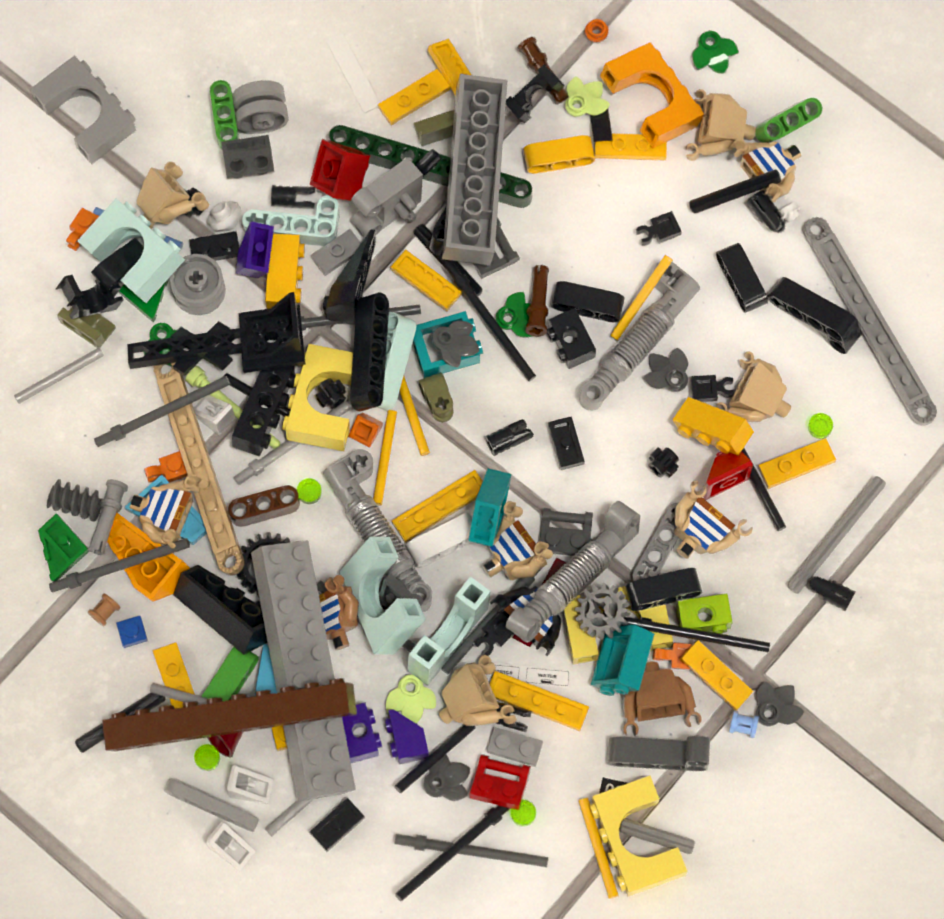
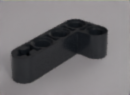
(817, 312)

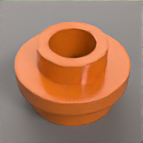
(596, 24)

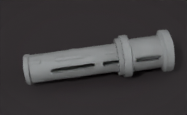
(109, 505)

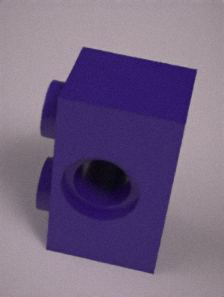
(366, 746)

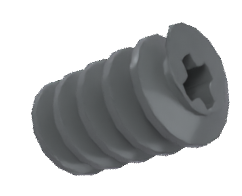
(74, 501)

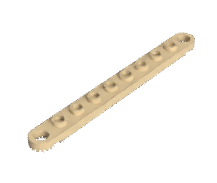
(198, 462)

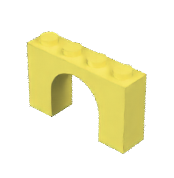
(304, 422)
(584, 647)
(635, 872)

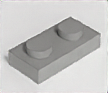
(515, 747)

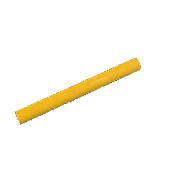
(641, 297)
(413, 418)
(384, 457)
(598, 849)

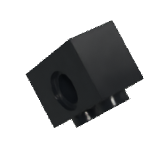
(566, 325)

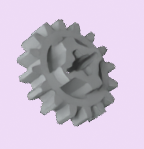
(612, 604)

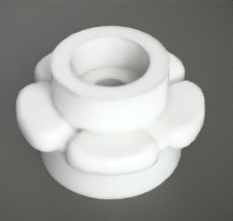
(789, 212)

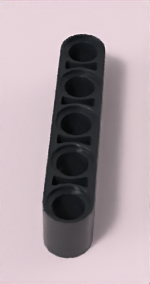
(369, 352)

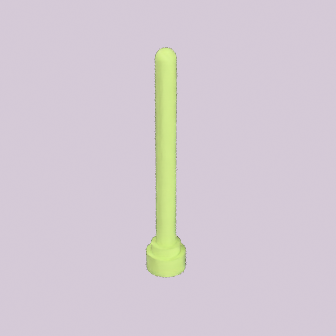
(197, 378)

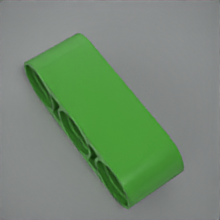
(221, 106)
(797, 115)
(231, 675)

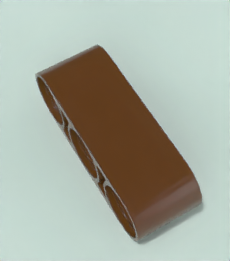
(272, 496)

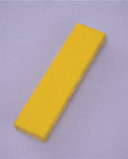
(438, 506)
(538, 701)

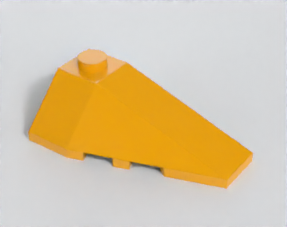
(152, 578)

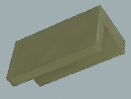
(435, 128)
(91, 328)

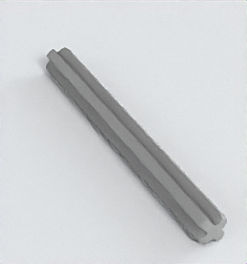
(836, 535)

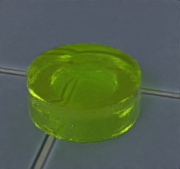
(820, 425)
(309, 491)
(207, 757)
(525, 815)

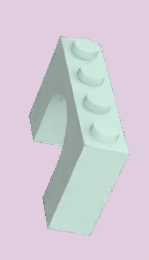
(158, 257)
(363, 573)
(432, 654)

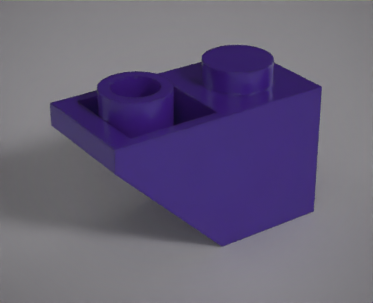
(408, 736)

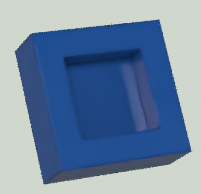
(132, 631)

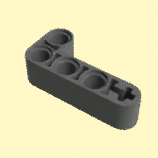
(660, 753)

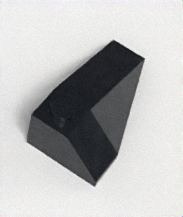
(350, 284)

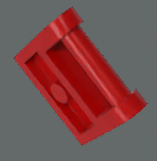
(497, 789)

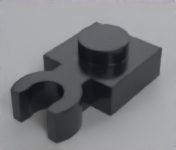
(662, 227)
(706, 388)
(495, 633)

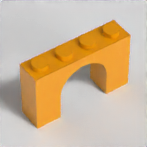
(648, 67)

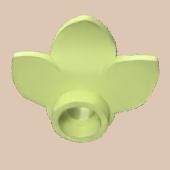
(587, 96)
(411, 703)

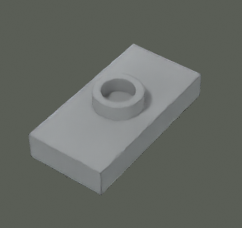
(336, 252)

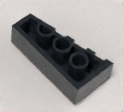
(222, 608)

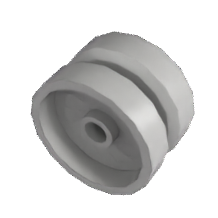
(260, 107)
(198, 285)

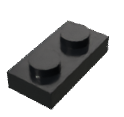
(216, 246)
(566, 443)
(337, 825)

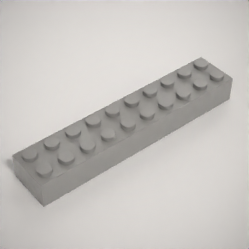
(301, 657)

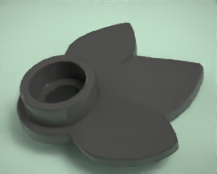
(458, 342)
(666, 368)
(779, 703)
(451, 779)

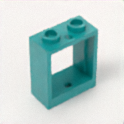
(428, 368)
(489, 507)
(622, 660)

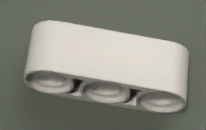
(440, 541)

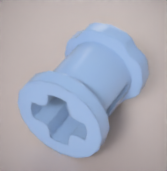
(752, 722)

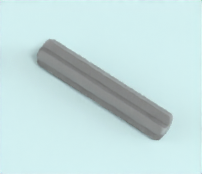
(657, 836)

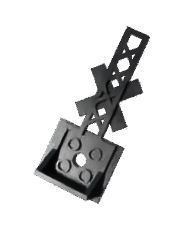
(256, 328)

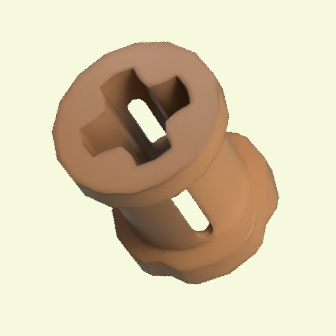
(104, 609)

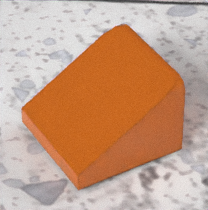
(365, 429)

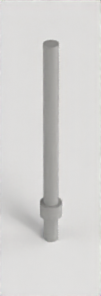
(257, 466)

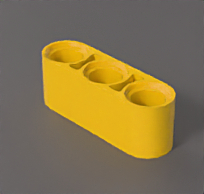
(559, 154)

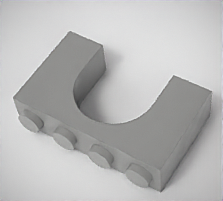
(75, 80)

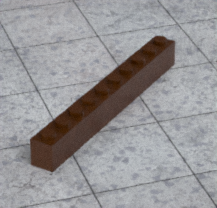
(229, 716)

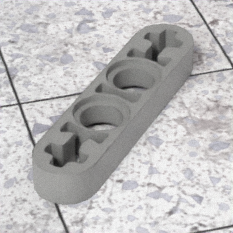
(658, 544)
(211, 805)

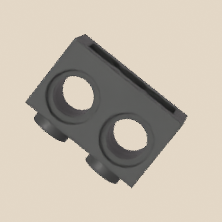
(246, 152)

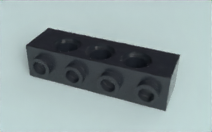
(255, 439)

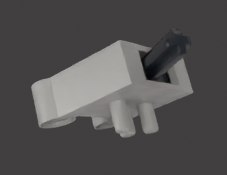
(392, 194)

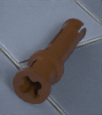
(536, 60)
(538, 310)

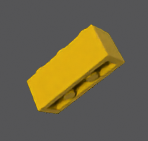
(284, 268)
(713, 426)

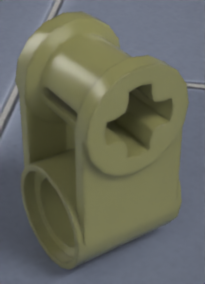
(437, 394)

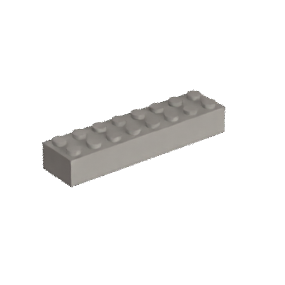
(475, 169)

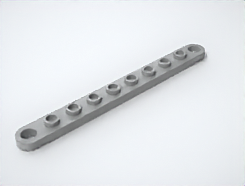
(870, 321)

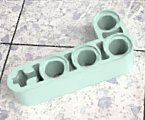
(292, 221)
(399, 343)

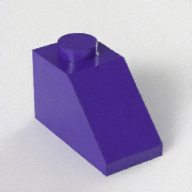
(255, 250)

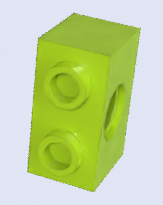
(716, 606)

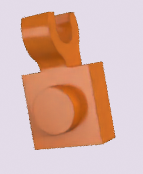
(79, 226)
(170, 467)
(673, 655)

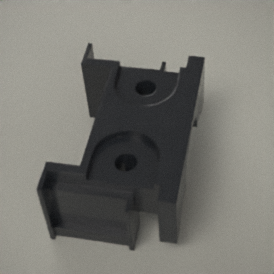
(521, 102)
(90, 301)

